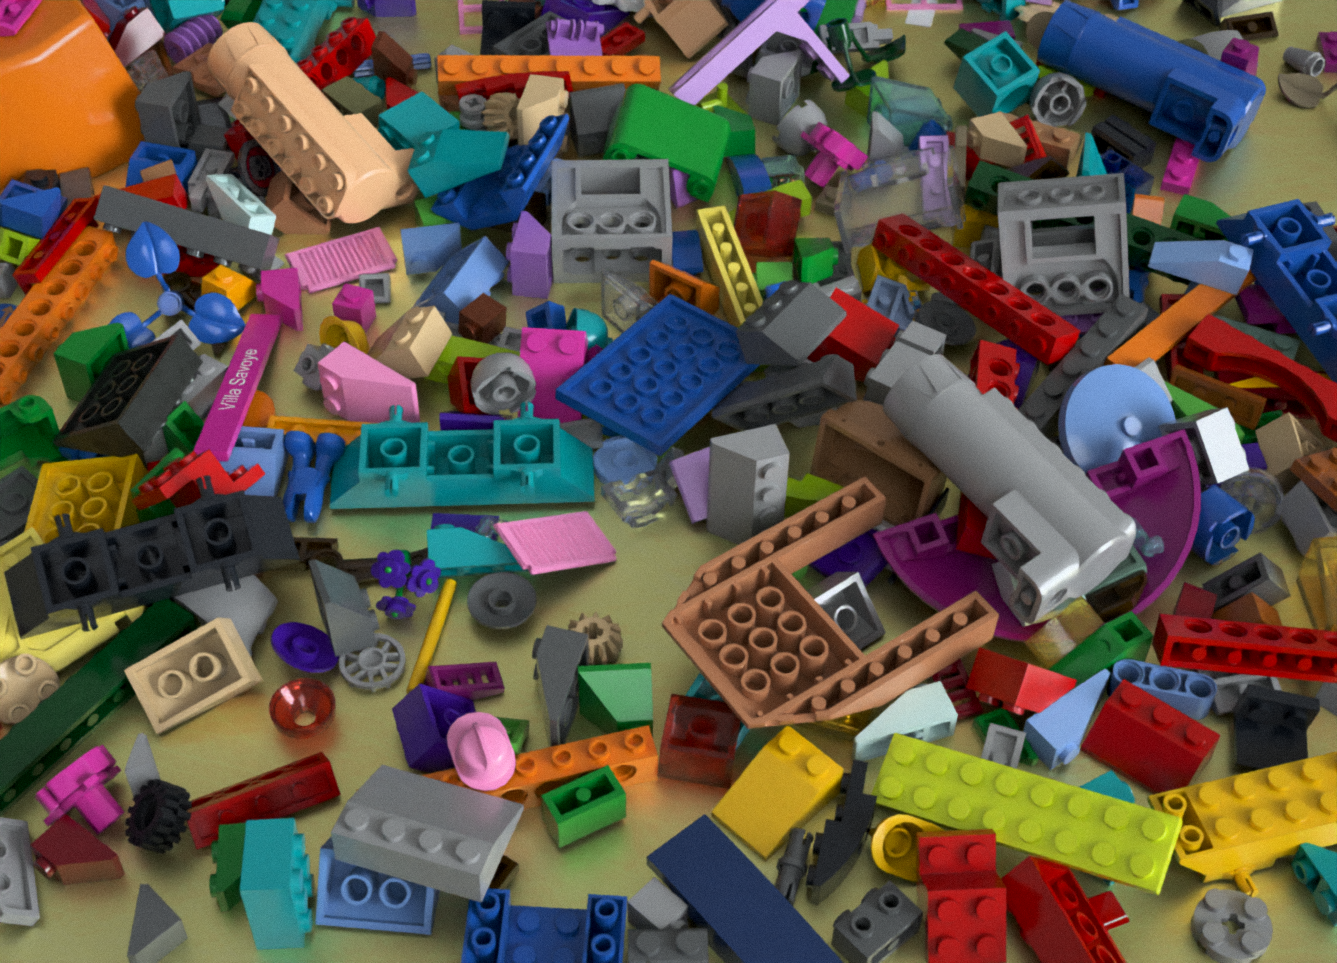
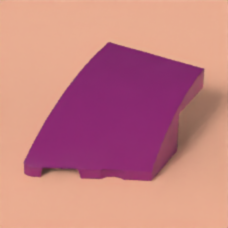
(1260, 309)

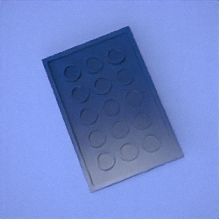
(659, 375)

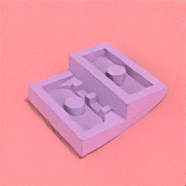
(692, 480)

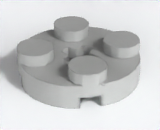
(1237, 907)

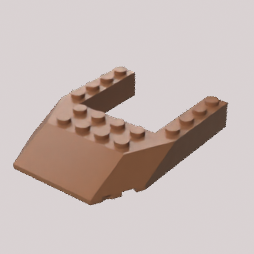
(778, 650)

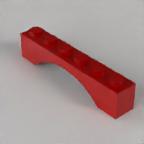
(1225, 348)

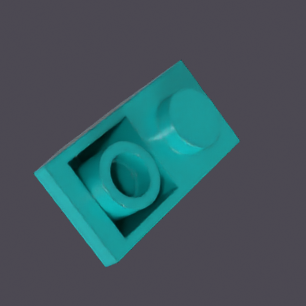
(1318, 871)

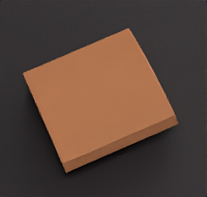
(198, 66)

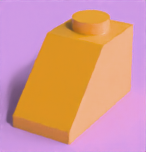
(230, 284)

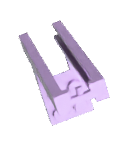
(745, 39)

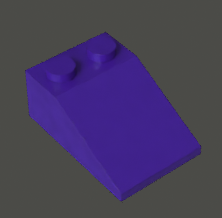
(586, 11)

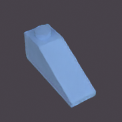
(1210, 262)
(1062, 726)

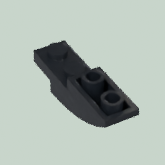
(842, 837)

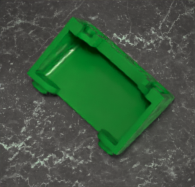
(669, 129)
(28, 432)

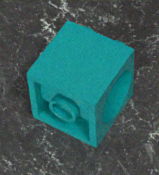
(174, 12)
(996, 77)
(411, 119)

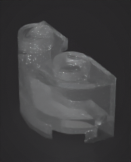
(640, 498)

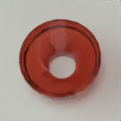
(302, 697)

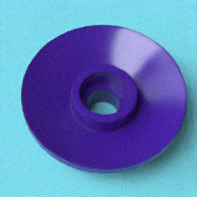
(303, 647)

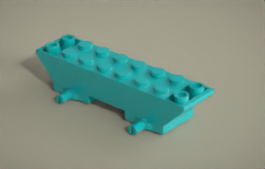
(297, 22)
(415, 467)

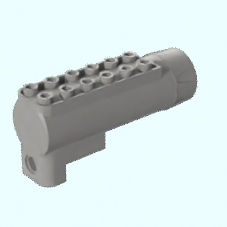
(1040, 508)

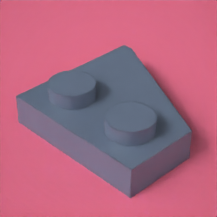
(891, 301)

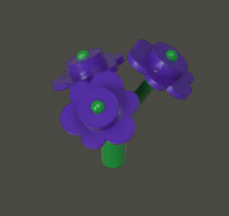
(393, 571)

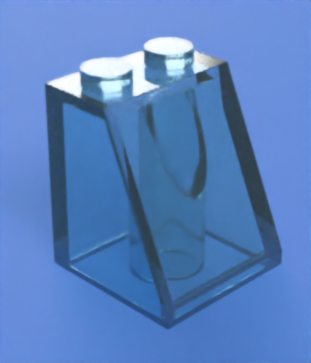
(906, 106)

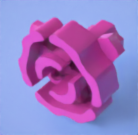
(833, 152)
(82, 787)

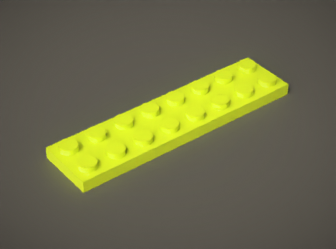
(1029, 812)

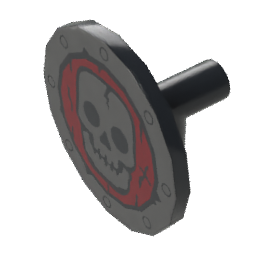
(255, 168)

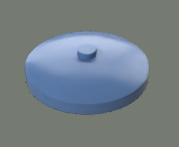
(1110, 412)

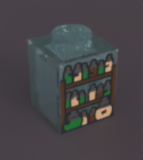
(783, 169)

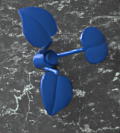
(155, 252)

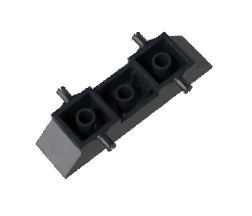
(140, 564)

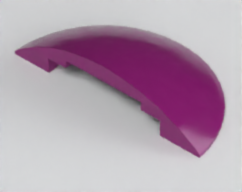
(1149, 482)

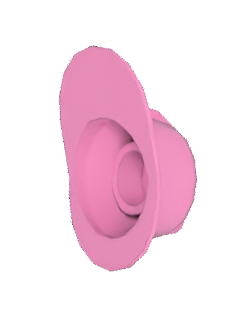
(481, 751)

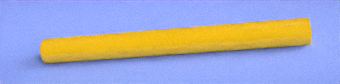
(432, 635)

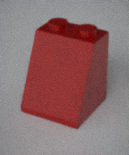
(858, 337)

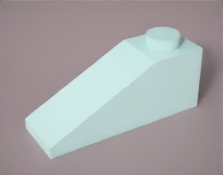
(239, 204)
(918, 713)

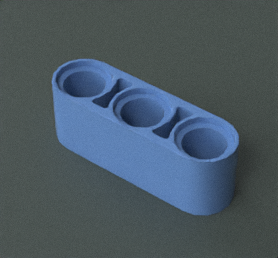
(1182, 689)

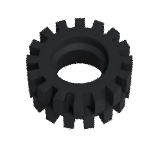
(158, 816)

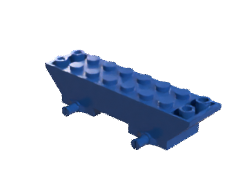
(1294, 270)

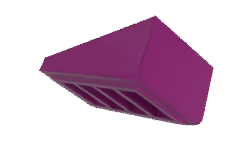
(449, 674)

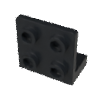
(503, 19)
(1271, 727)

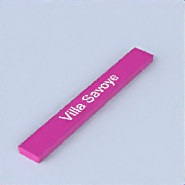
(239, 386)

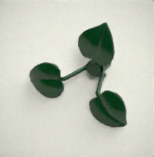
(841, 37)

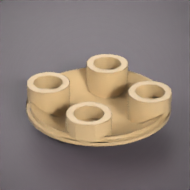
(24, 685)

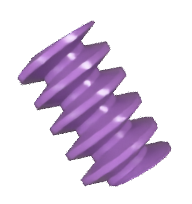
(192, 36)

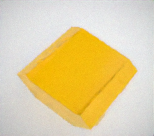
(874, 263)

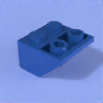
(151, 154)

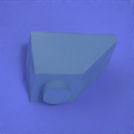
(429, 247)

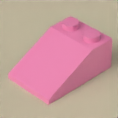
(364, 388)

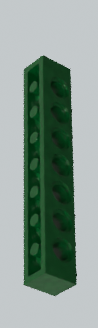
(1141, 233)

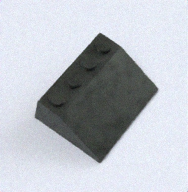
(131, 399)

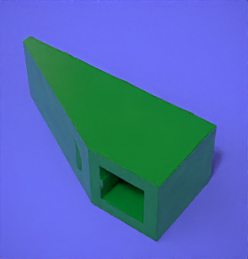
(1116, 640)

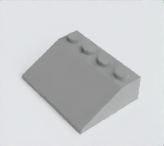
(426, 831)

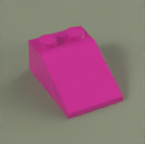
(553, 359)

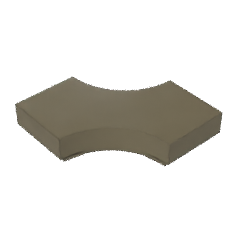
(960, 150)

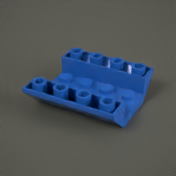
(504, 193)
(544, 934)

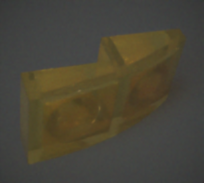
(1064, 632)

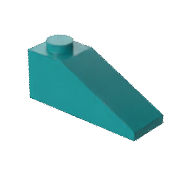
(468, 553)

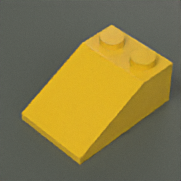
(779, 792)

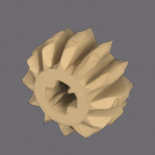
(502, 114)
(603, 637)

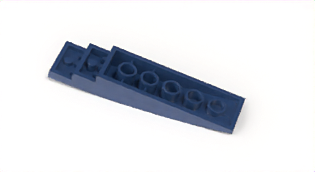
(734, 900)

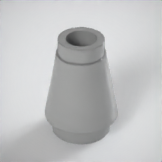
(1304, 60)

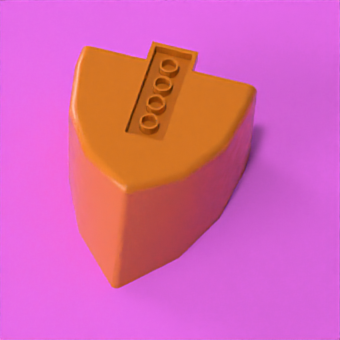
(64, 96)

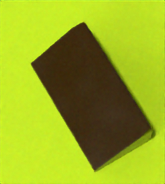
(1252, 26)

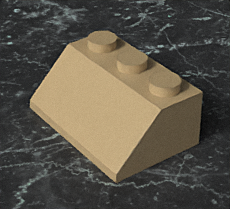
(540, 99)

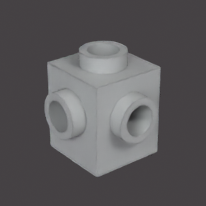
(308, 364)

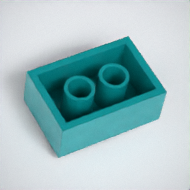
(276, 883)

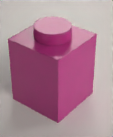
(355, 305)

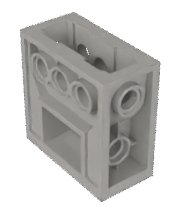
(609, 212)
(1068, 256)

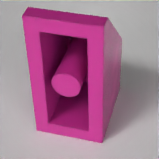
(282, 295)

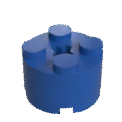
(1220, 526)

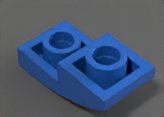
(687, 251)

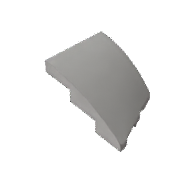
(246, 607)

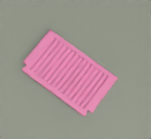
(342, 260)
(556, 542)

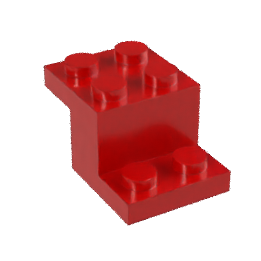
(180, 478)
(961, 896)

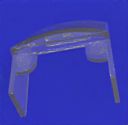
(911, 183)

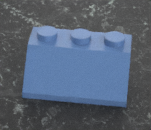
(464, 278)
(371, 899)

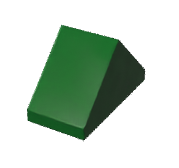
(182, 428)

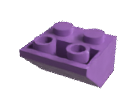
(530, 258)

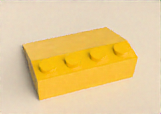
(88, 490)

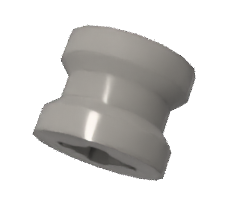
(471, 109)

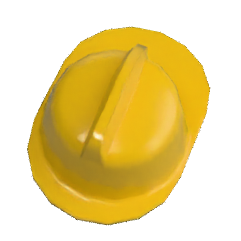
(336, 331)
(895, 844)

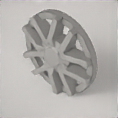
(373, 662)

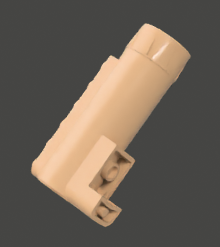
(330, 157)

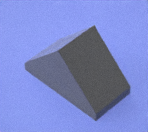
(154, 928)

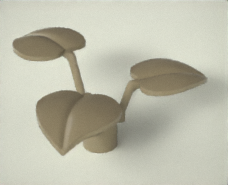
(1303, 89)

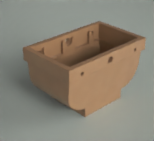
(865, 442)

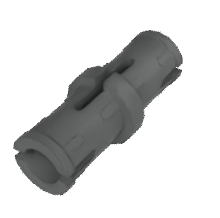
(792, 864)

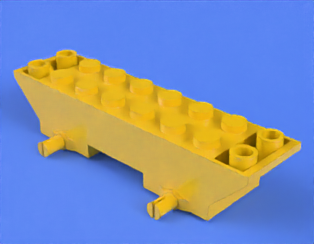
(1253, 818)

